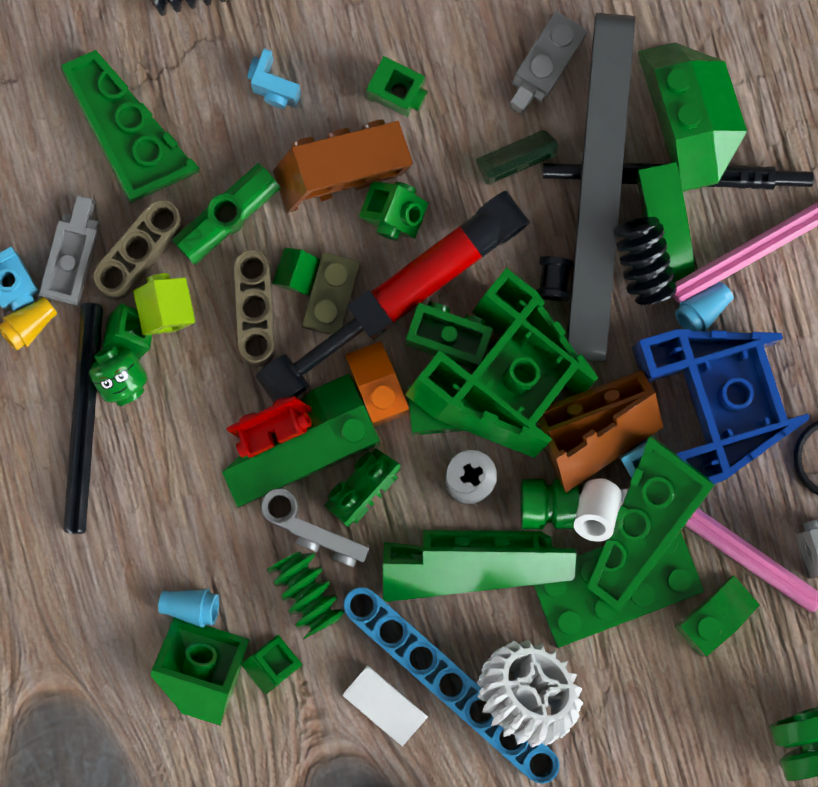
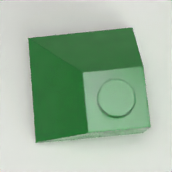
(199, 669)

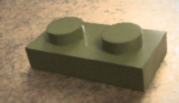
(331, 294)

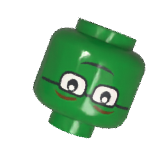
(118, 375)

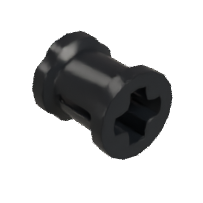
(554, 278)

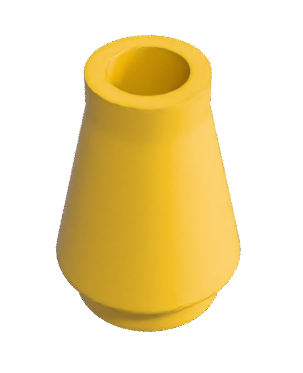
(26, 323)

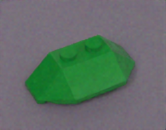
(694, 111)

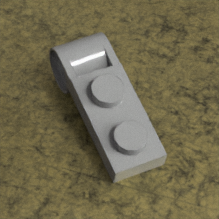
(312, 536)

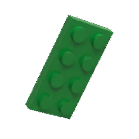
(578, 612)

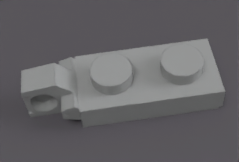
(546, 61)
(71, 254)

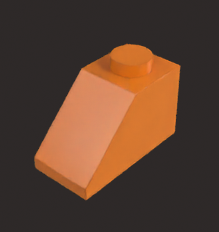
(377, 384)

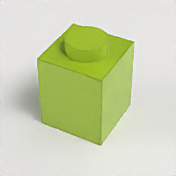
(164, 304)

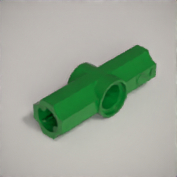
(245, 196)

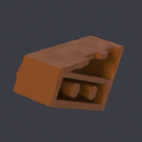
(342, 162)
(599, 426)

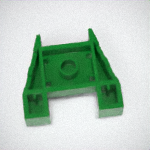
(514, 379)

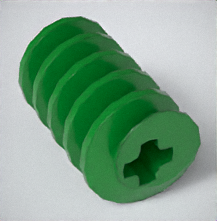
(306, 592)

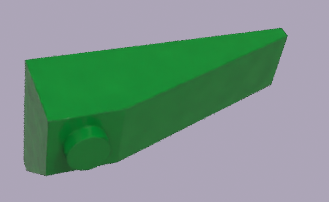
(336, 434)

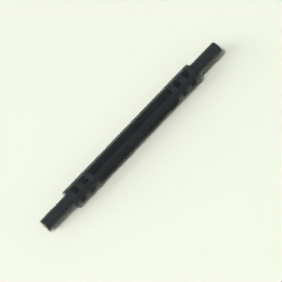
(734, 176)

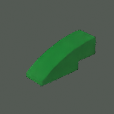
(664, 198)

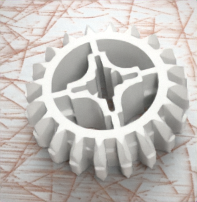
(523, 702)

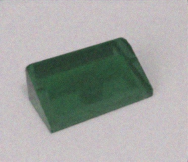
(517, 156)

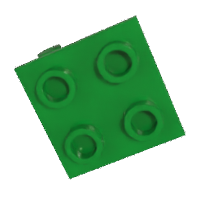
(371, 474)

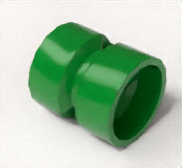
(547, 504)

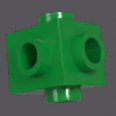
(401, 211)

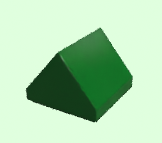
(296, 271)

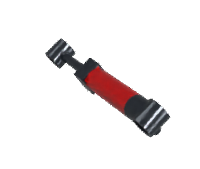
(379, 309)

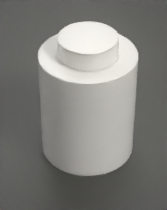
(597, 510)

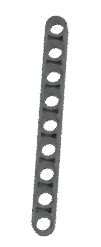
(600, 185)

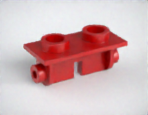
(285, 417)

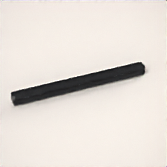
(82, 420)

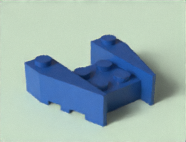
(729, 390)

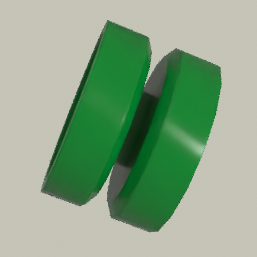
(798, 731)

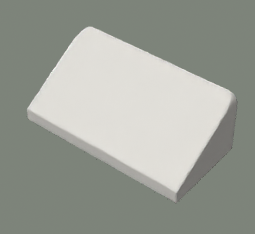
(385, 705)

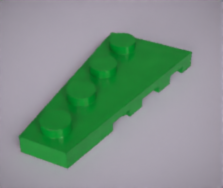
(130, 138)
(655, 510)

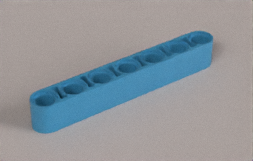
(431, 676)

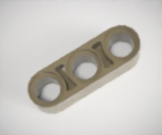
(144, 231)
(248, 290)

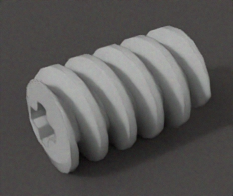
(474, 462)

